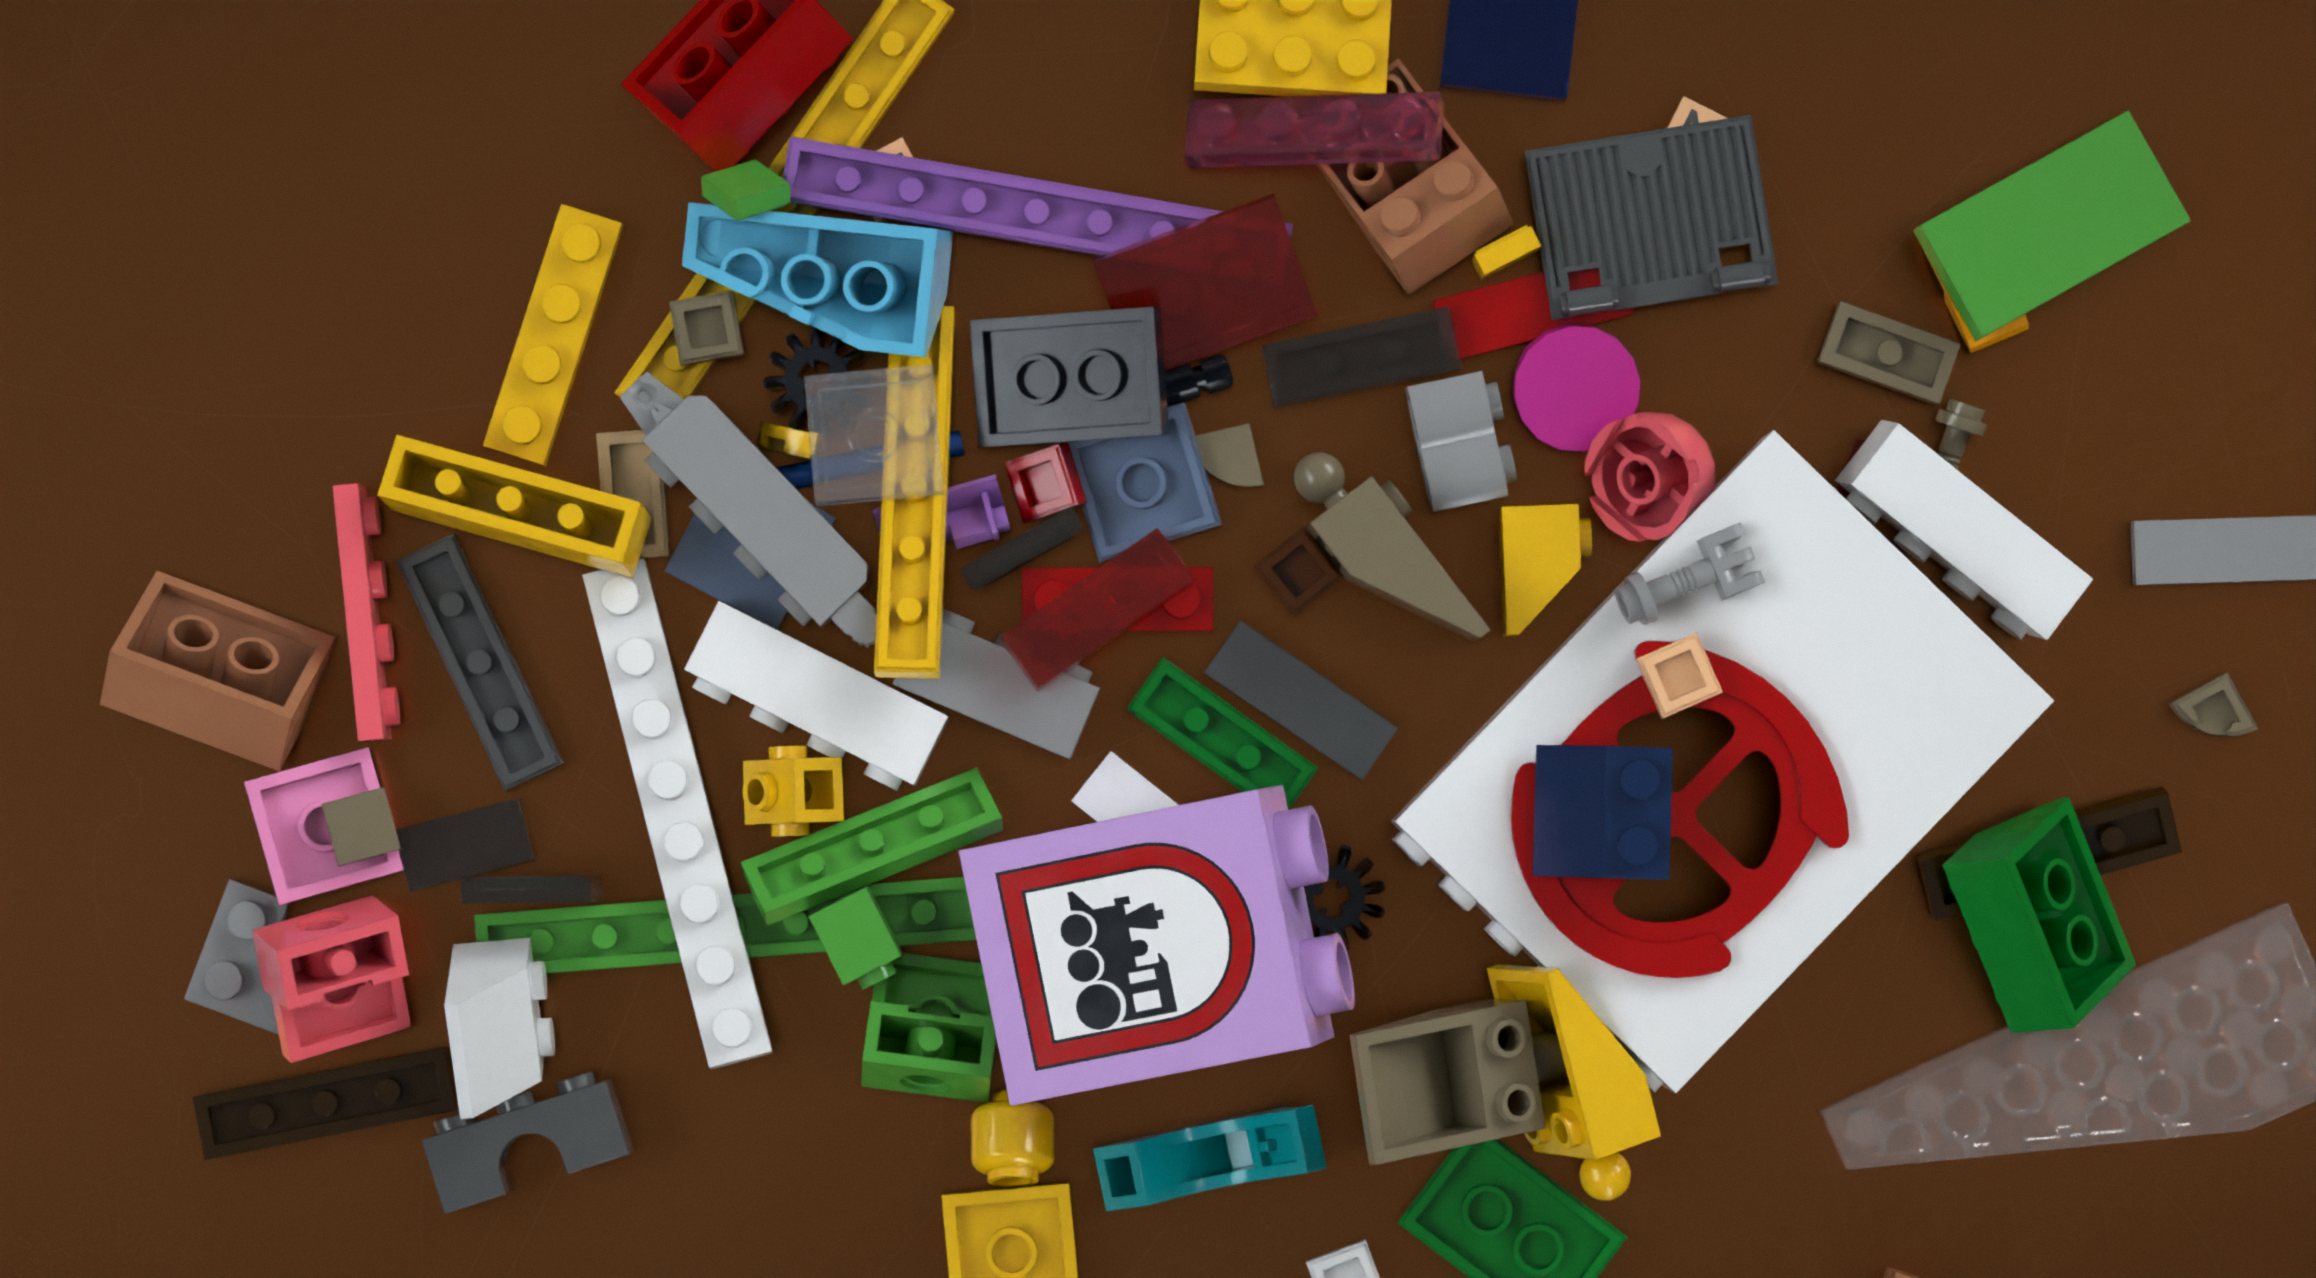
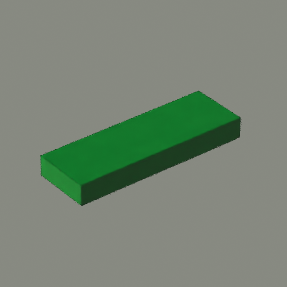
(1218, 734)

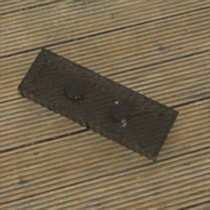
(1362, 357)

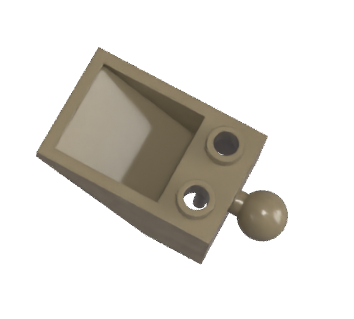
(1379, 549)
(1452, 1078)

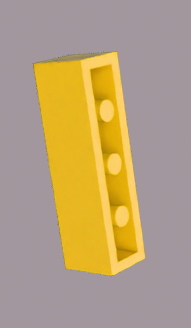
(515, 506)

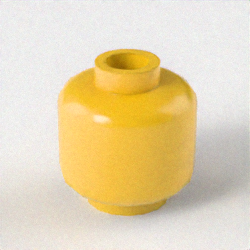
(1012, 1141)

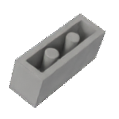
(991, 688)

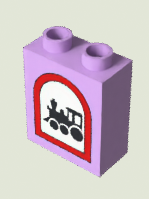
(1155, 943)

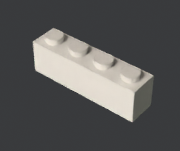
(1963, 531)
(816, 694)

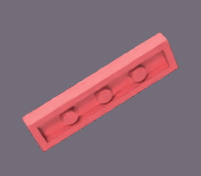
(368, 640)

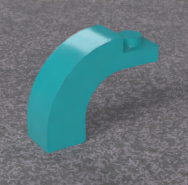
(1209, 1156)

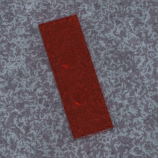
(1097, 609)

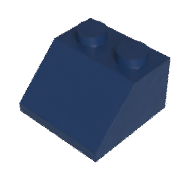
(1602, 812)

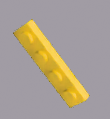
(553, 335)

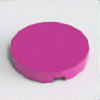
(1574, 385)

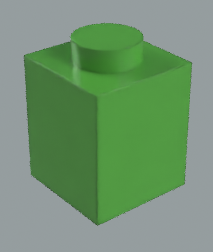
(857, 939)

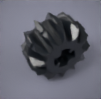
(799, 364)
(1351, 908)

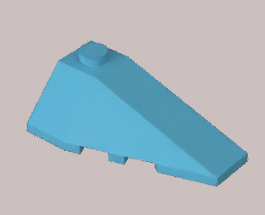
(847, 277)

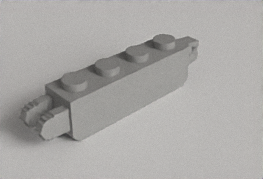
(756, 505)

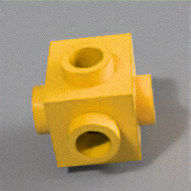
(792, 790)

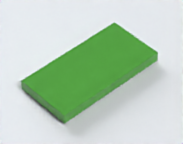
(2051, 225)

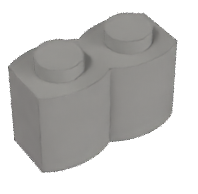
(1459, 441)

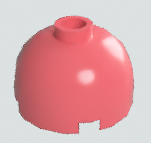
(1648, 474)

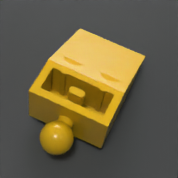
(1602, 1096)

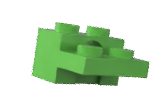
(931, 1030)

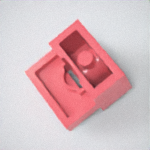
(334, 976)

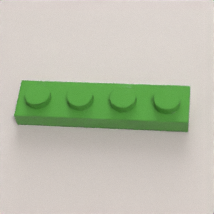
(872, 846)

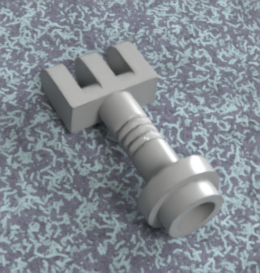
(1639, 598)

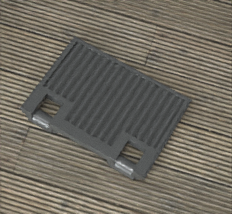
(1651, 216)

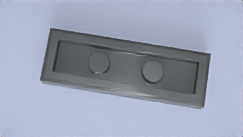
(1301, 700)

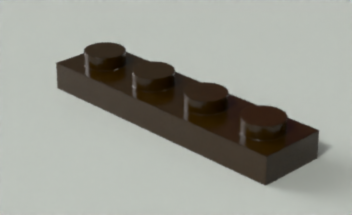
(2117, 833)
(325, 1103)

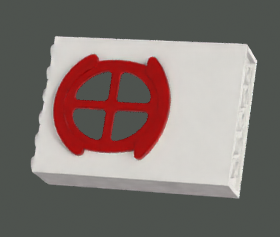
(1833, 668)

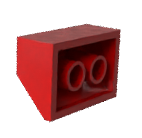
(735, 71)

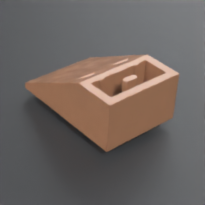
(1421, 212)

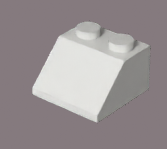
(496, 1022)

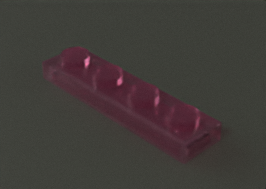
(1314, 129)

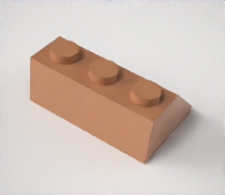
(216, 670)

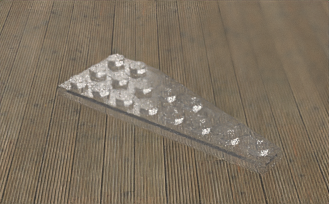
(2173, 1051)

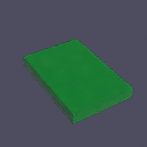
(1508, 1219)

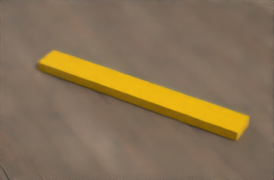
(840, 115)

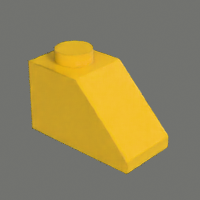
(1538, 558)

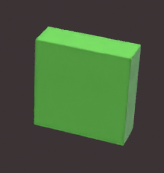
(746, 190)

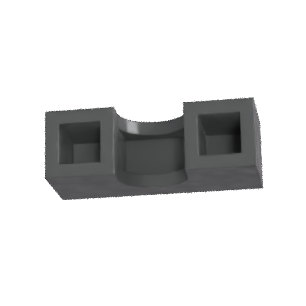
(471, 1155)

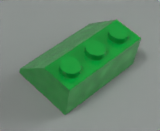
(2040, 917)

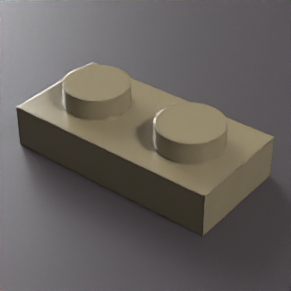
(1888, 353)

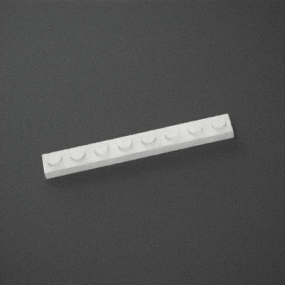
(678, 816)

